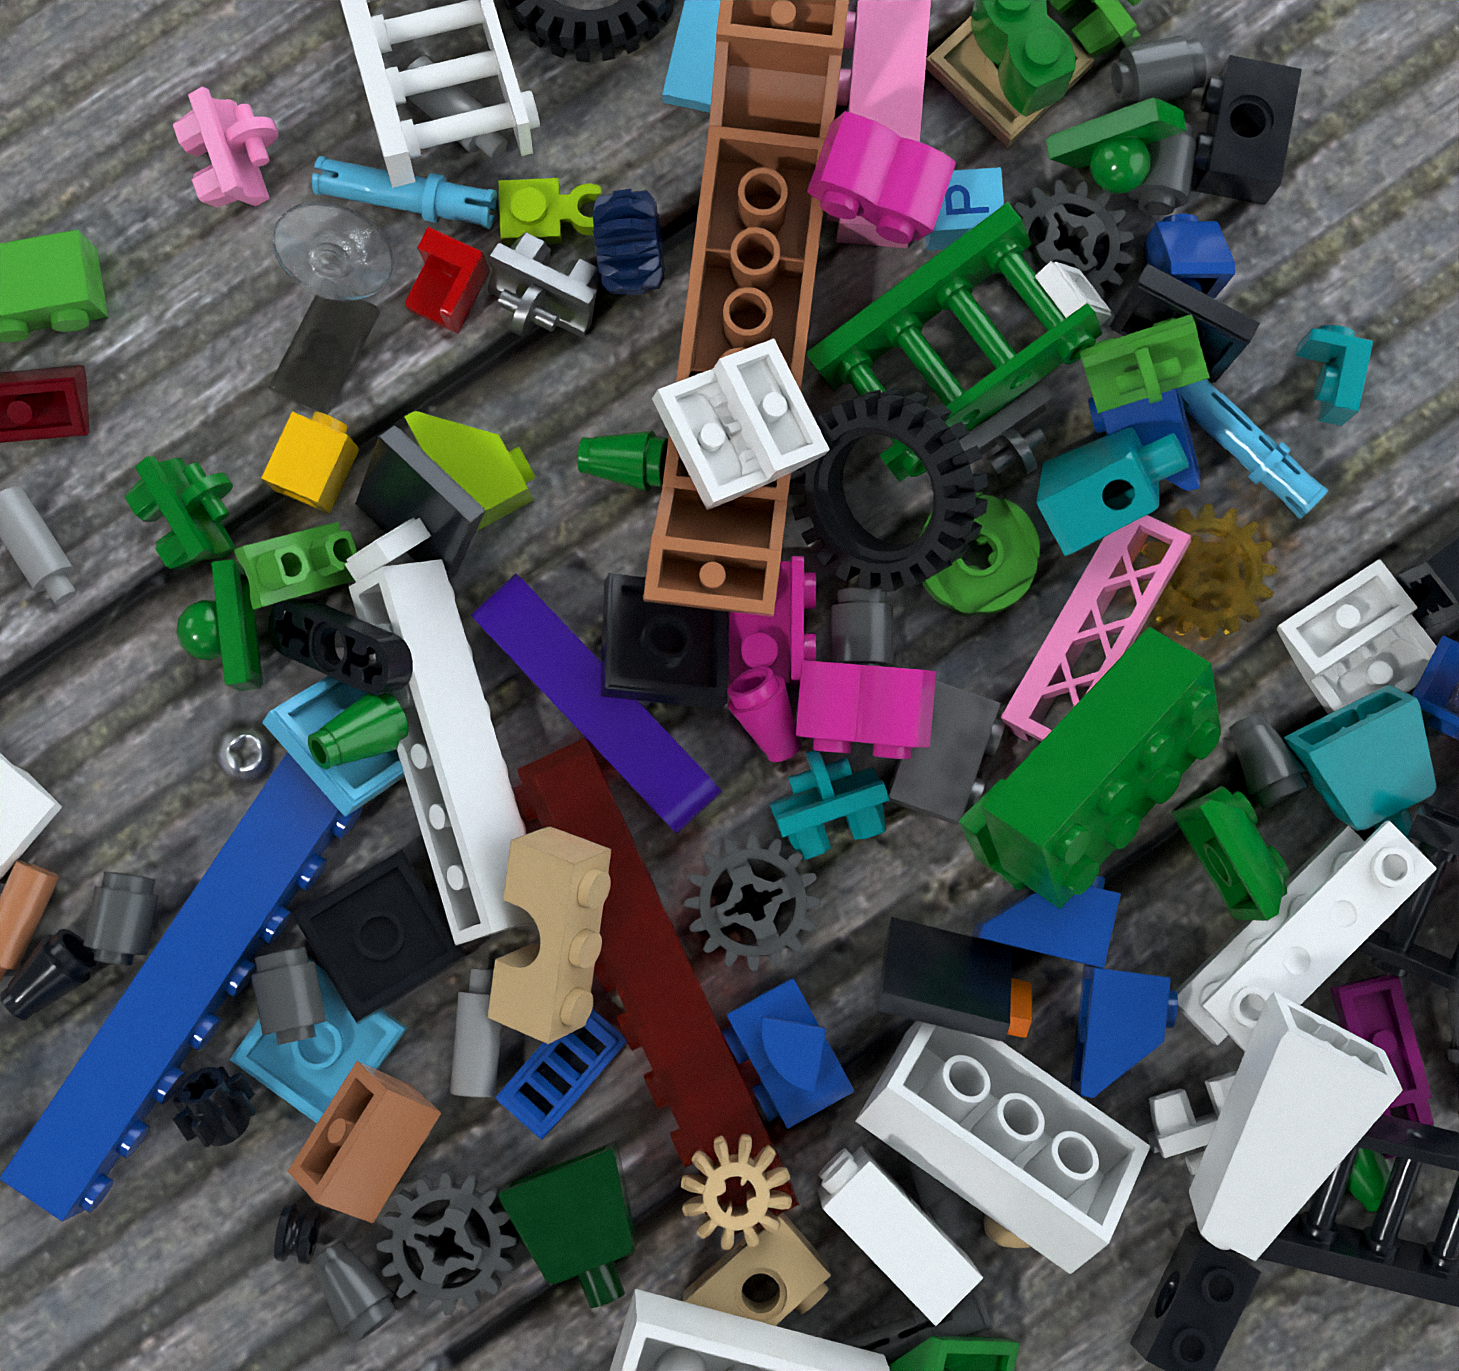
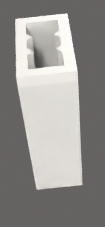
(1286, 1124)

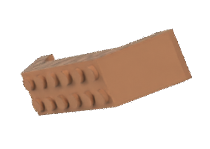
(749, 278)

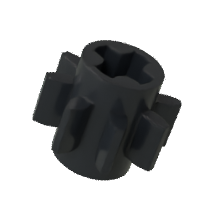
(214, 1106)

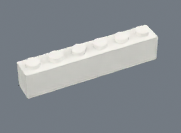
(450, 748)

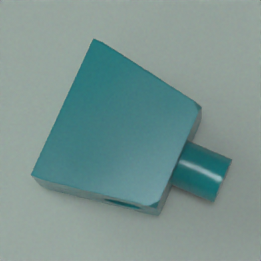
(1105, 486)
(1369, 759)

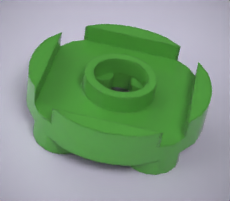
(1011, 570)

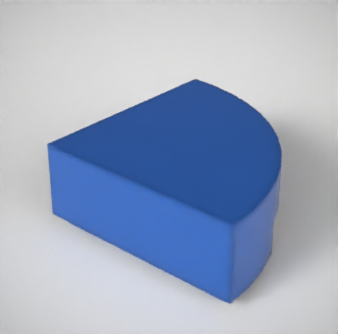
(794, 1050)

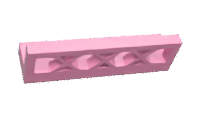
(1077, 622)

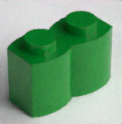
(1029, 49)

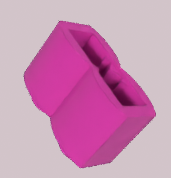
(881, 178)
(866, 706)

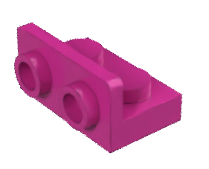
(780, 639)

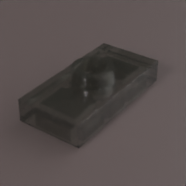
(323, 352)

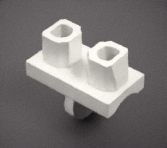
(1178, 1128)

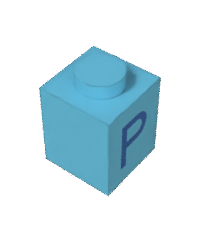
(967, 202)

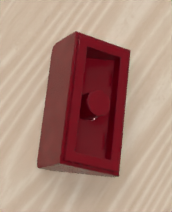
(43, 404)

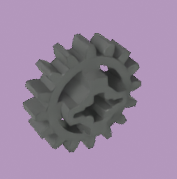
(1080, 223)
(764, 929)
(421, 1233)

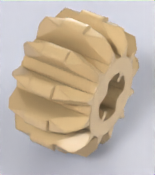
(758, 1198)

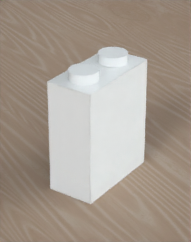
(896, 1233)

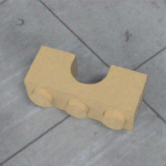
(563, 888)

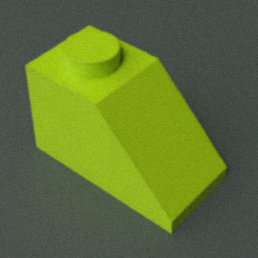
(476, 463)

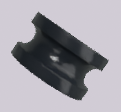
(297, 1233)

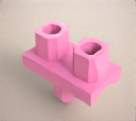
(235, 147)

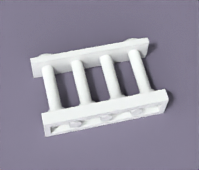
(389, 87)
(1320, 922)

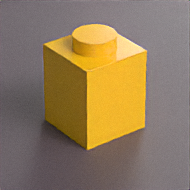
(311, 460)

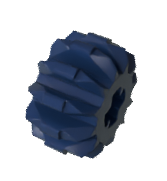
(628, 242)

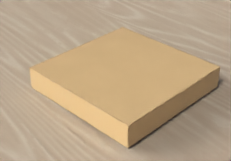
(976, 84)

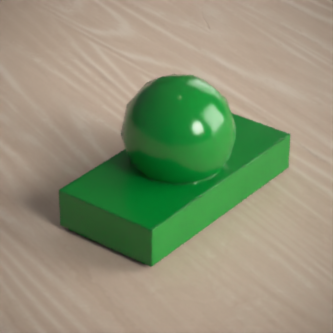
(1117, 143)
(225, 628)

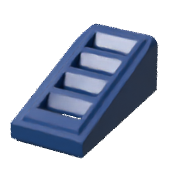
(525, 1109)

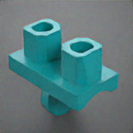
(825, 795)

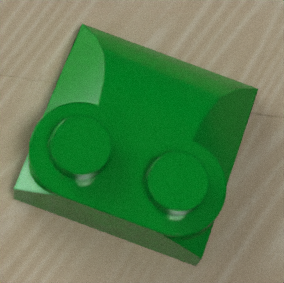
(1234, 853)

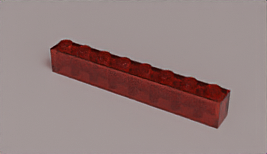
(651, 972)

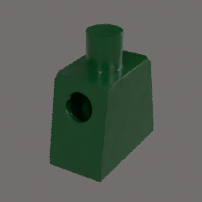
(576, 1221)

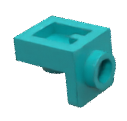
(1342, 381)

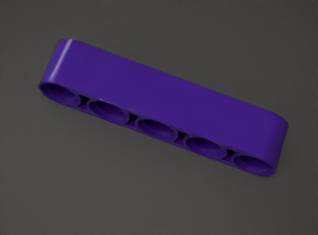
(614, 726)

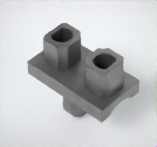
(539, 292)
(1004, 429)

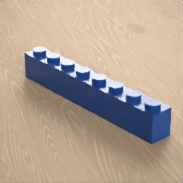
(177, 995)

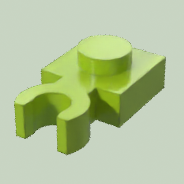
(542, 210)

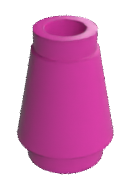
(765, 712)

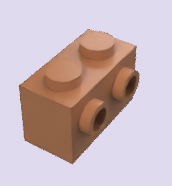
(364, 1142)

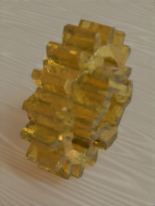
(1226, 585)

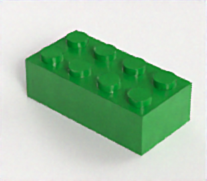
(1105, 768)

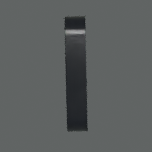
(360, 639)

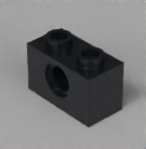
(1265, 101)
(1194, 1307)

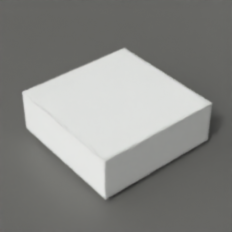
(1071, 290)
(387, 548)

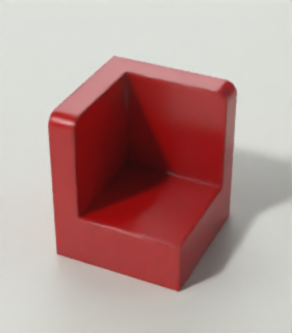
(447, 280)

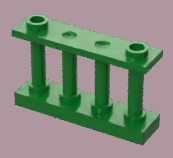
(947, 285)

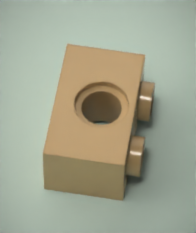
(783, 1256)

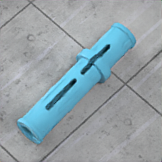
(428, 196)
(1252, 447)

